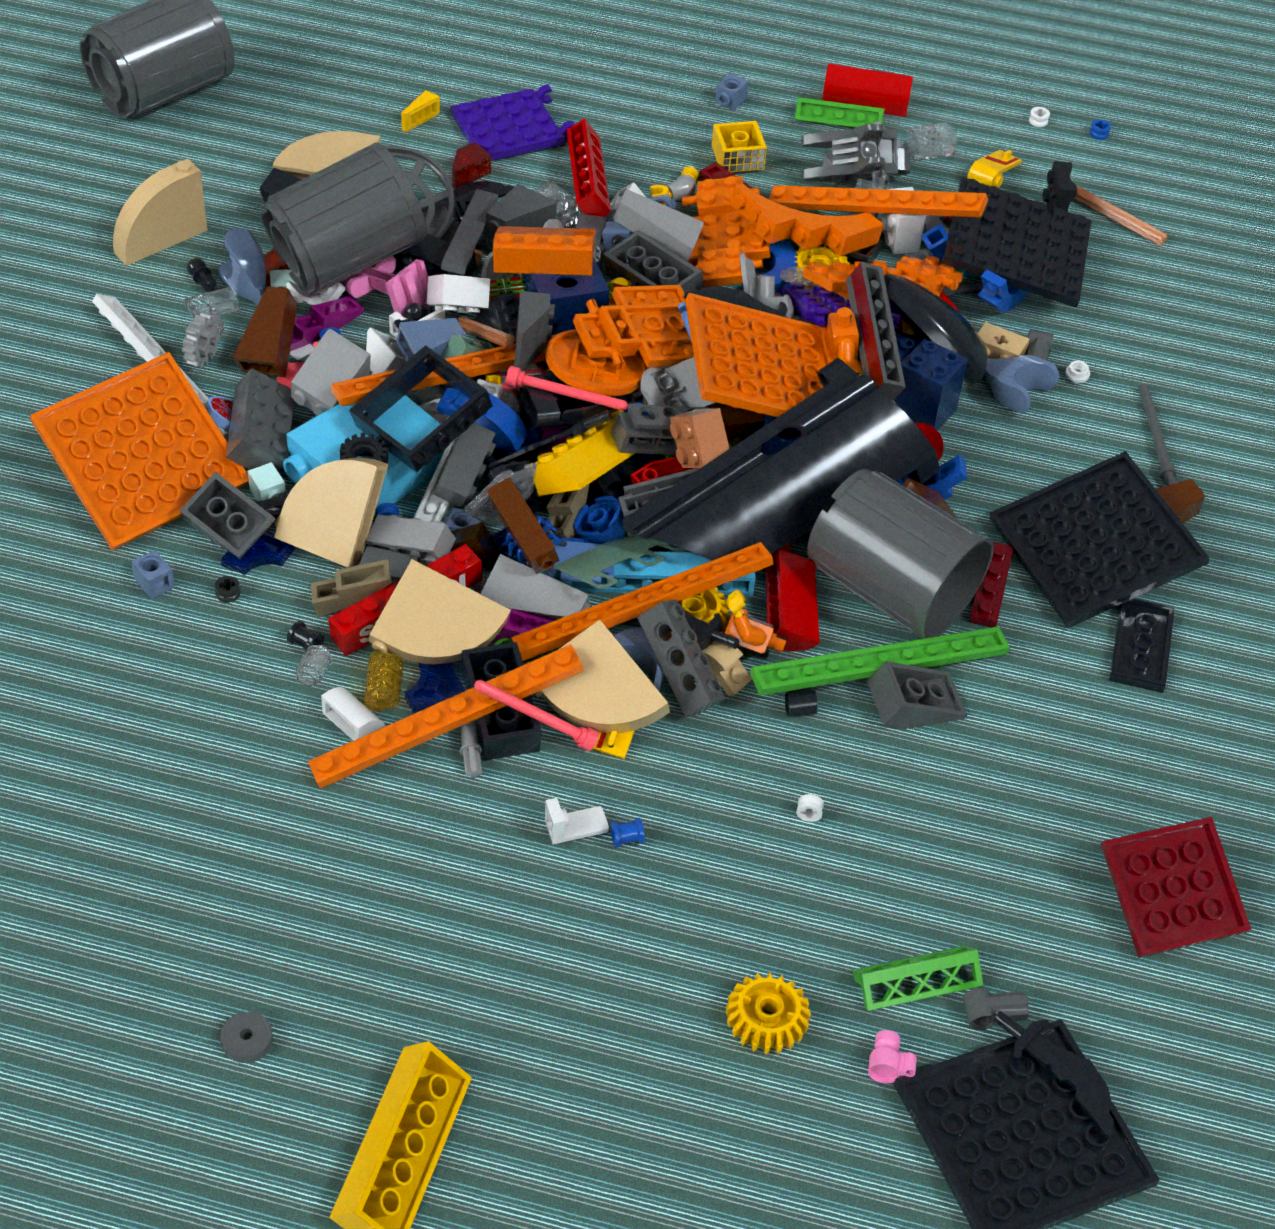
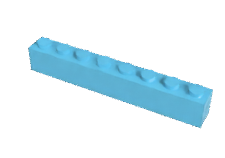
(635, 575)

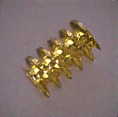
(383, 680)

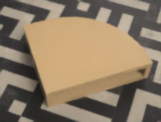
(321, 151)
(161, 213)
(333, 509)
(435, 618)
(609, 691)

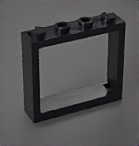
(403, 381)

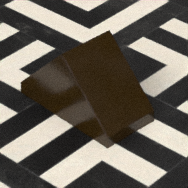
(479, 541)

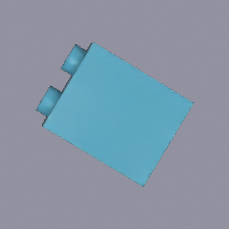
(322, 436)

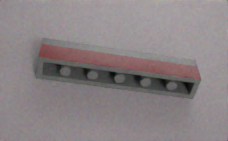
(875, 328)

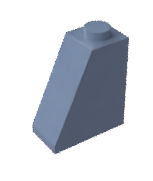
(432, 333)

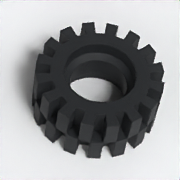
(364, 446)

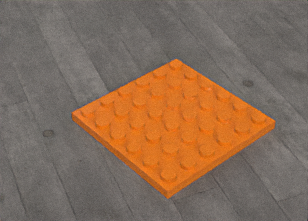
(754, 356)
(136, 448)

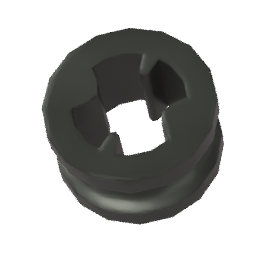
(227, 582)

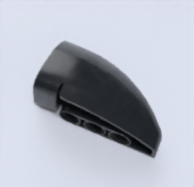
(938, 322)
(552, 411)

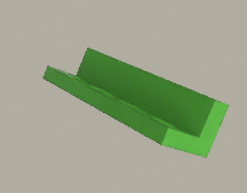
(836, 113)
(916, 965)

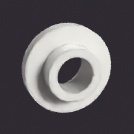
(1078, 372)

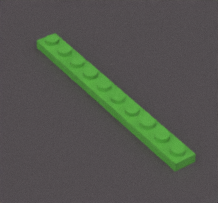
(865, 662)

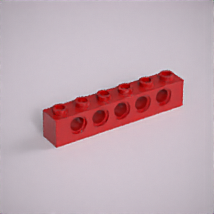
(588, 169)

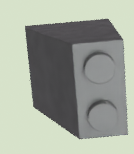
(519, 209)

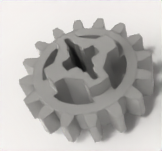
(201, 340)

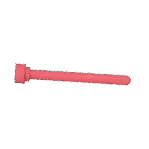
(516, 377)
(584, 736)

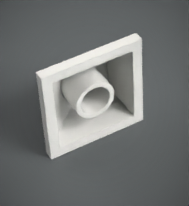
(384, 352)

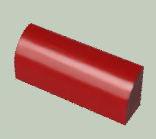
(868, 88)
(792, 600)

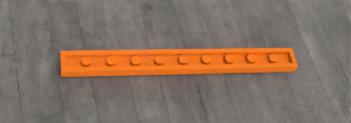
(880, 200)
(471, 364)
(639, 601)
(442, 717)

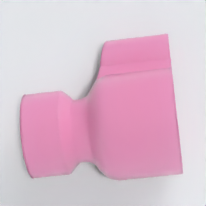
(886, 1061)

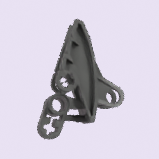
(857, 154)

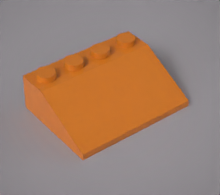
(544, 250)

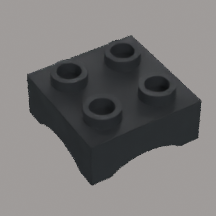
(1060, 186)

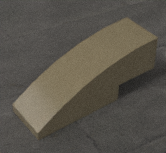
(563, 510)
(349, 586)

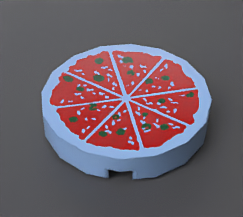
(220, 411)

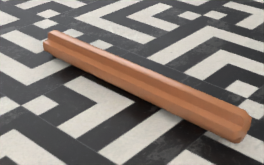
(1120, 216)
(486, 332)

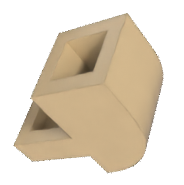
(727, 667)

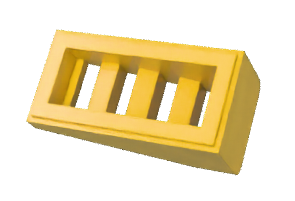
(421, 109)

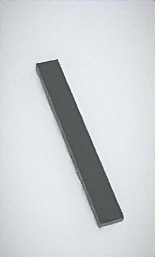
(468, 233)

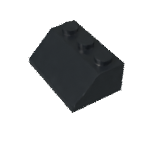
(501, 315)

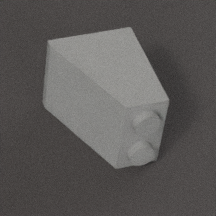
(330, 362)

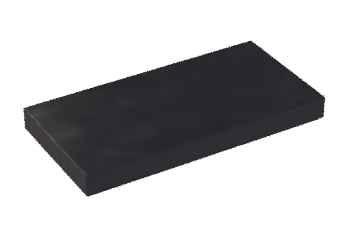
(1142, 645)

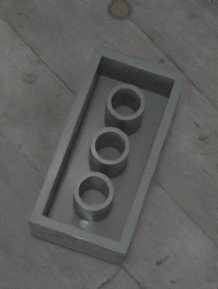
(650, 264)
(259, 422)

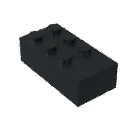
(506, 729)

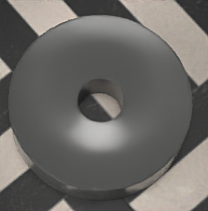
(246, 1024)

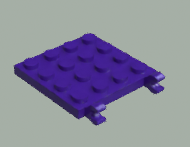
(511, 123)
(817, 303)

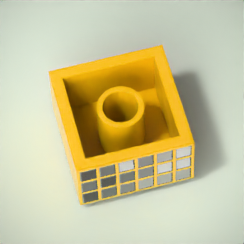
(739, 146)

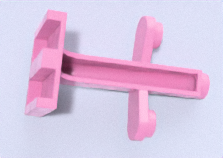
(403, 288)

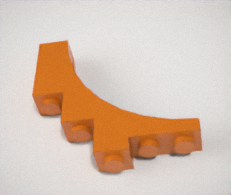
(806, 229)

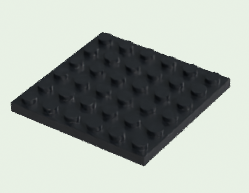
(1022, 242)
(1098, 539)
(1019, 1140)

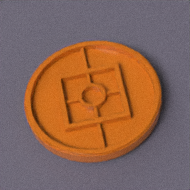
(572, 365)

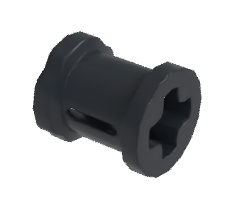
(304, 637)

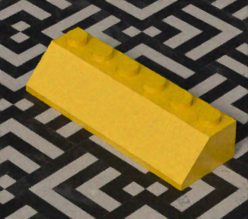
(579, 460)
(402, 1141)

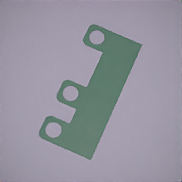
(590, 563)

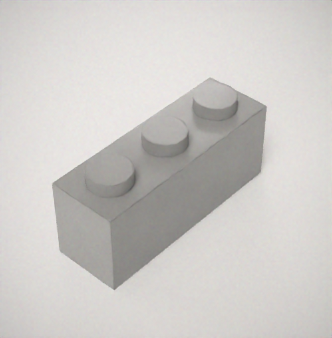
(411, 537)

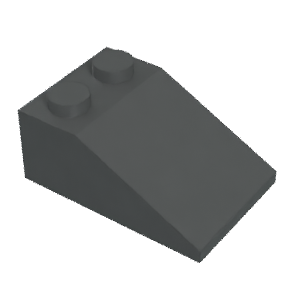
(532, 327)
(226, 516)
(914, 696)

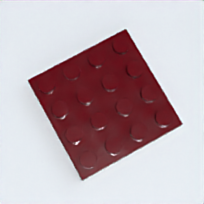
(1175, 887)

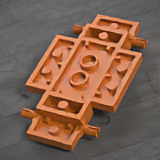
(723, 233)
(926, 272)
(641, 321)

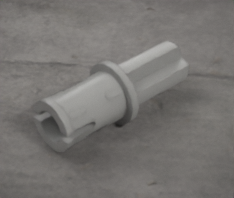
(470, 750)

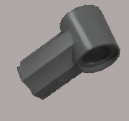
(1039, 343)
(983, 1007)

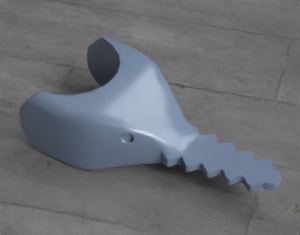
(247, 269)
(1013, 376)
(639, 649)

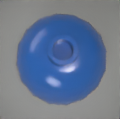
(600, 521)

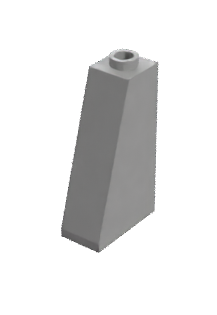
(661, 223)
(537, 594)

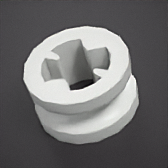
(1039, 117)
(810, 808)

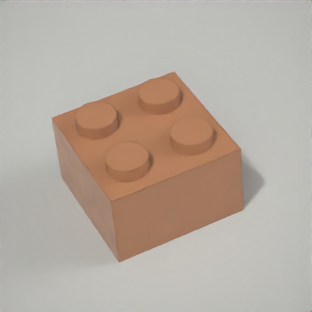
(698, 437)

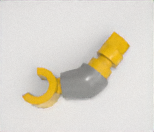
(681, 187)

